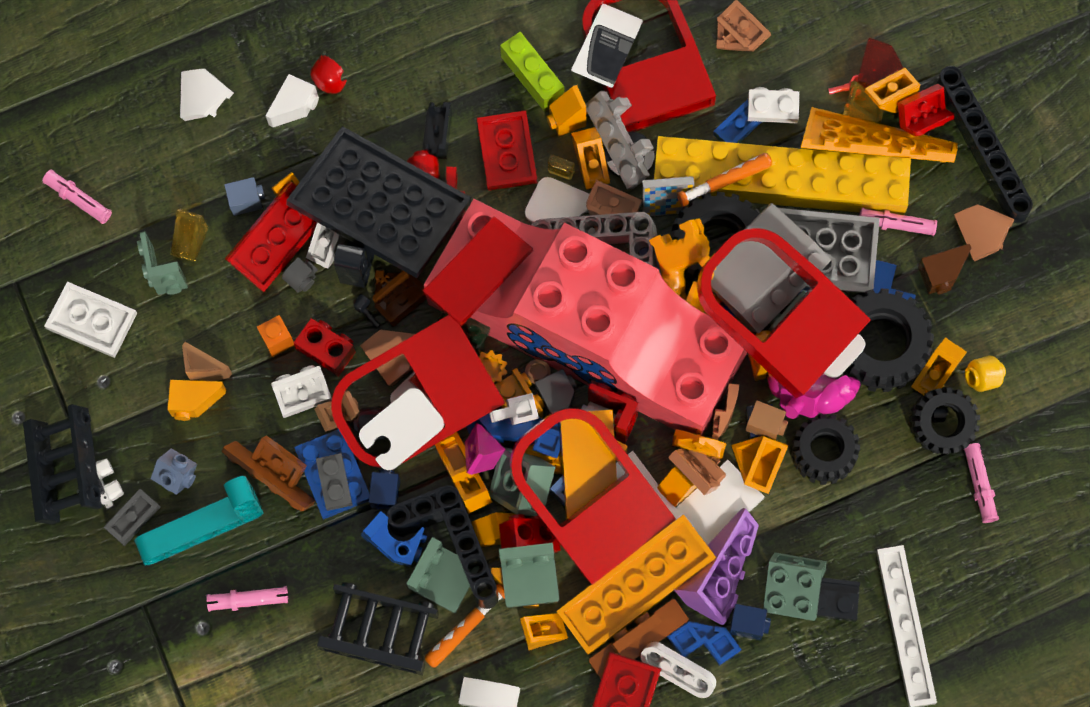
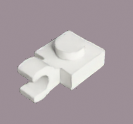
(518, 409)

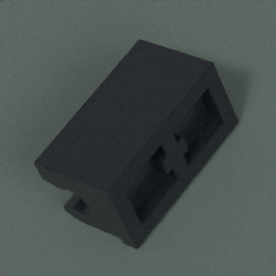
(437, 130)

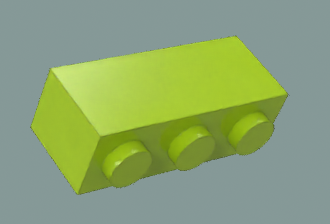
(531, 70)

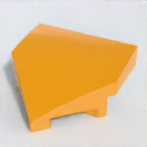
(699, 443)

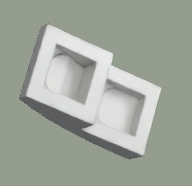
(487, 694)

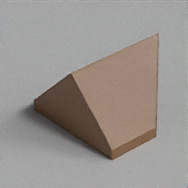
(202, 366)

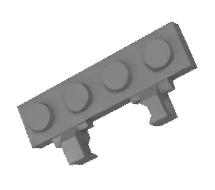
(623, 152)

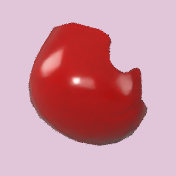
(327, 75)

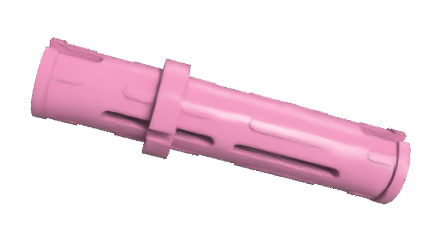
(69, 191)
(902, 222)
(983, 492)
(247, 598)

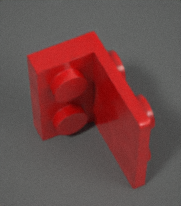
(622, 404)

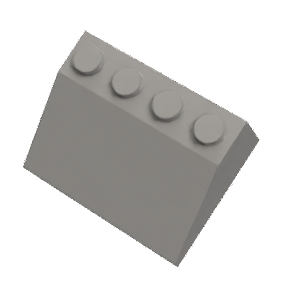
(847, 241)
(756, 280)

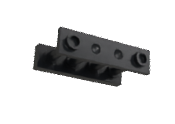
(41, 468)
(385, 655)

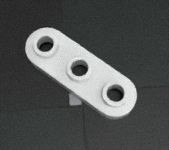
(687, 678)

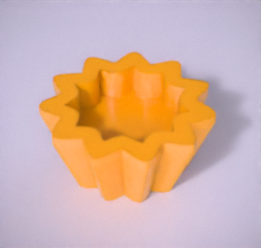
(494, 365)

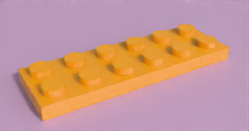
(636, 584)

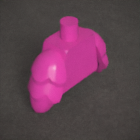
(824, 396)

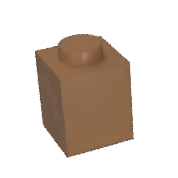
(767, 421)

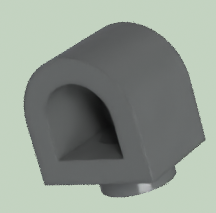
(300, 275)

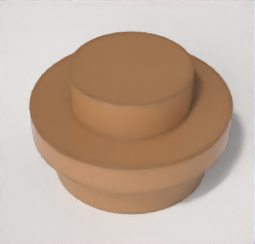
(537, 370)

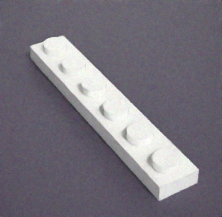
(906, 626)

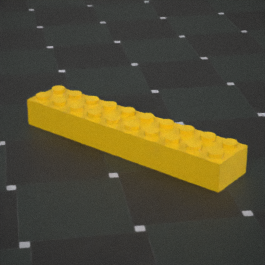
(796, 175)

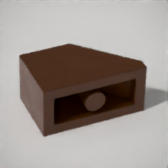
(942, 269)

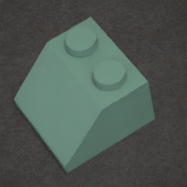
(537, 474)

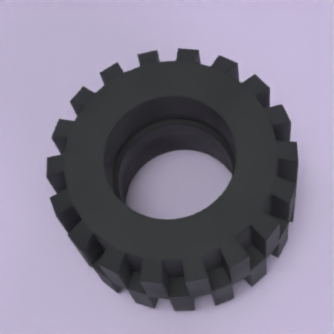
(966, 417)
(834, 430)

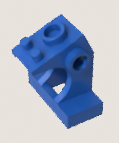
(378, 535)

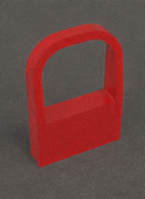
(663, 84)
(810, 332)
(447, 372)
(609, 524)

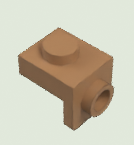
(349, 407)

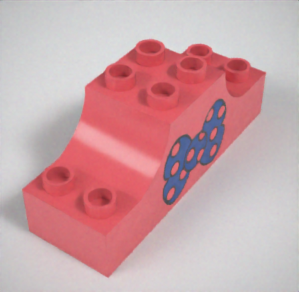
(605, 321)

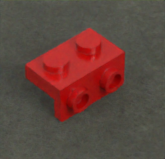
(924, 111)

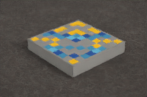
(660, 195)

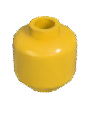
(985, 373)

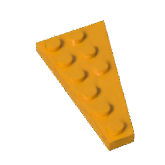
(854, 135)

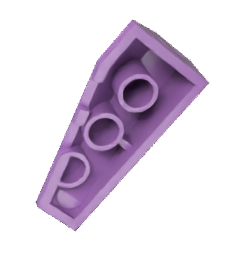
(715, 585)

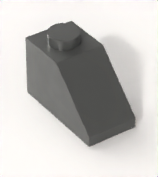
(556, 391)

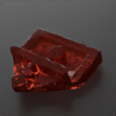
(877, 62)

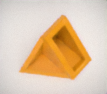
(759, 461)

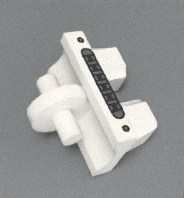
(110, 491)

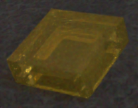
(561, 167)

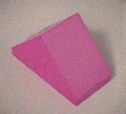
(481, 450)

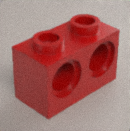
(320, 351)
(524, 532)

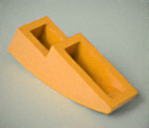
(470, 487)

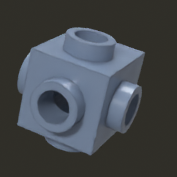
(174, 471)

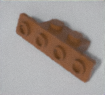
(274, 468)
(648, 629)

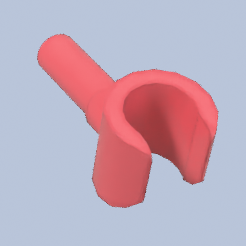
(845, 87)

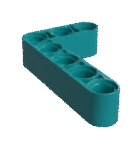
(201, 525)

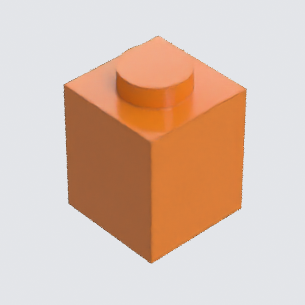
(275, 336)

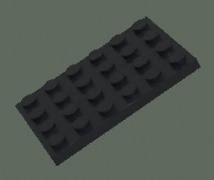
(379, 201)

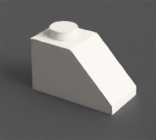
(292, 101)
(324, 246)

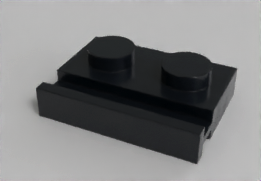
(838, 599)

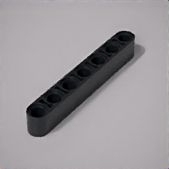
(985, 155)

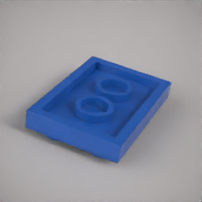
(324, 446)

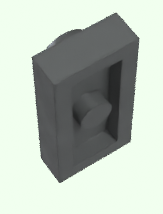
(334, 482)
(132, 517)

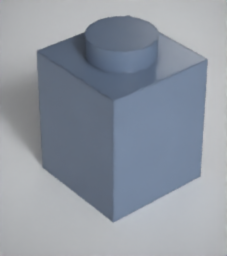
(244, 196)

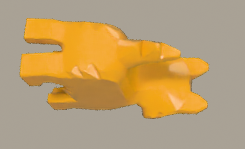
(680, 254)

